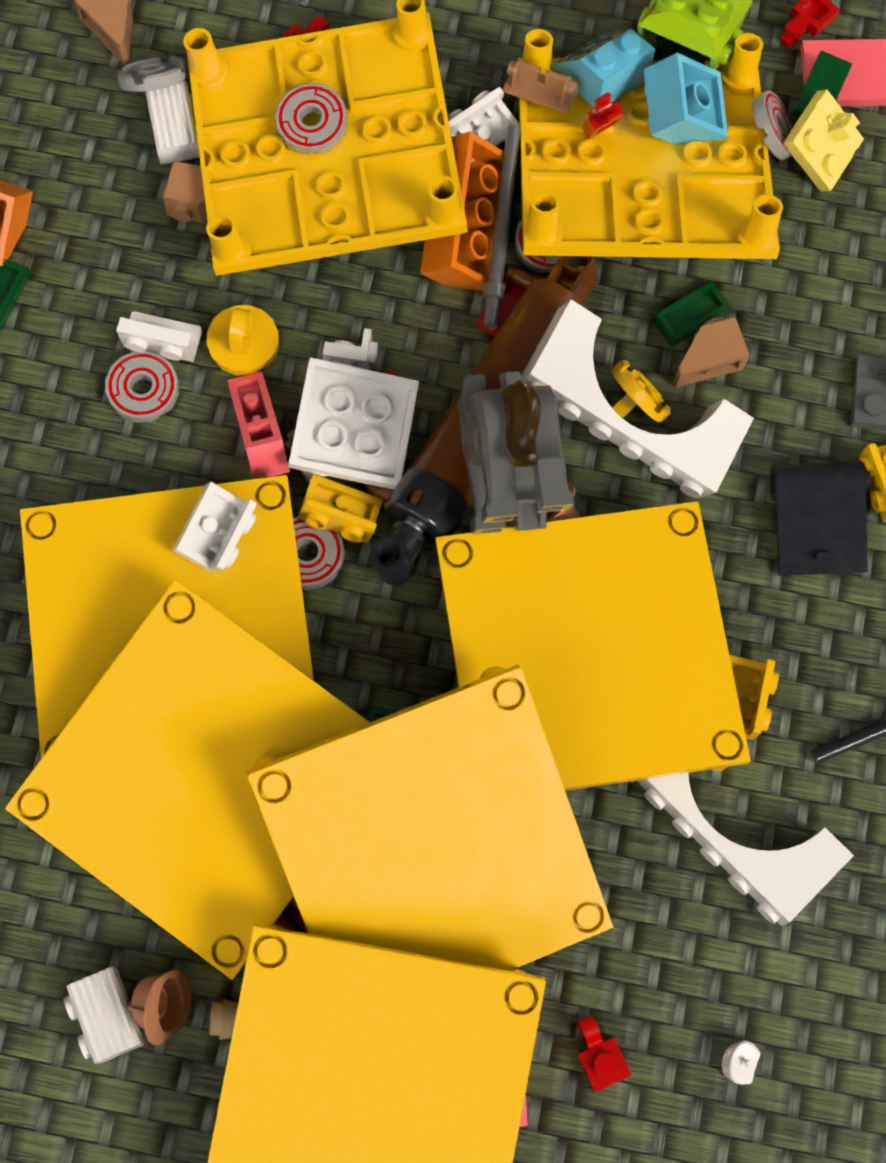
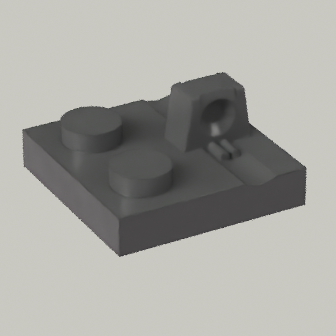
(869, 393)

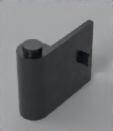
(820, 512)

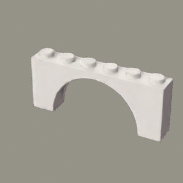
(691, 458)
(776, 879)

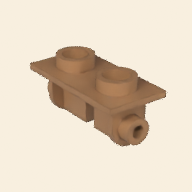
(547, 90)

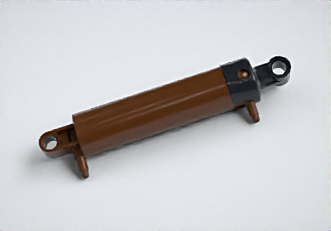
(436, 487)

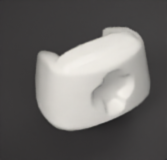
(740, 1062)

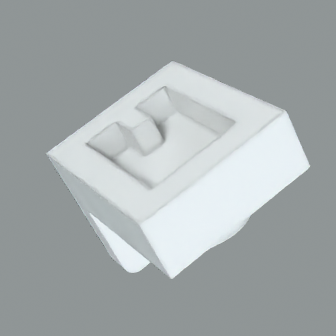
(351, 355)

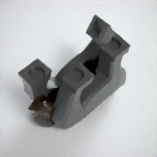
(512, 453)

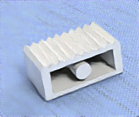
(173, 123)
(103, 1016)

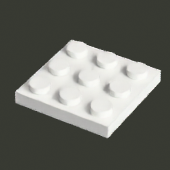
(353, 424)

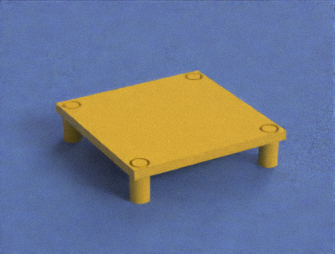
(376, 189)
(640, 193)
(110, 560)
(611, 635)
(156, 782)
(436, 831)
(373, 1056)

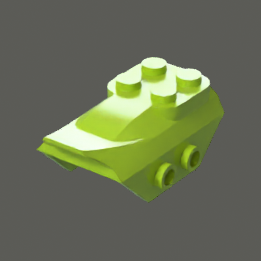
(697, 24)

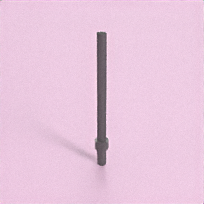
(495, 289)

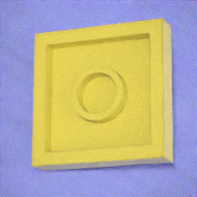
(824, 140)

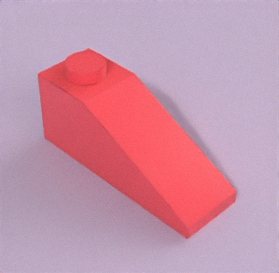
(258, 426)

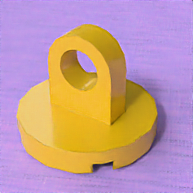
(242, 340)
(639, 392)

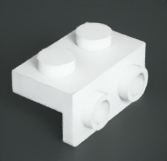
(485, 118)
(159, 335)
(215, 529)

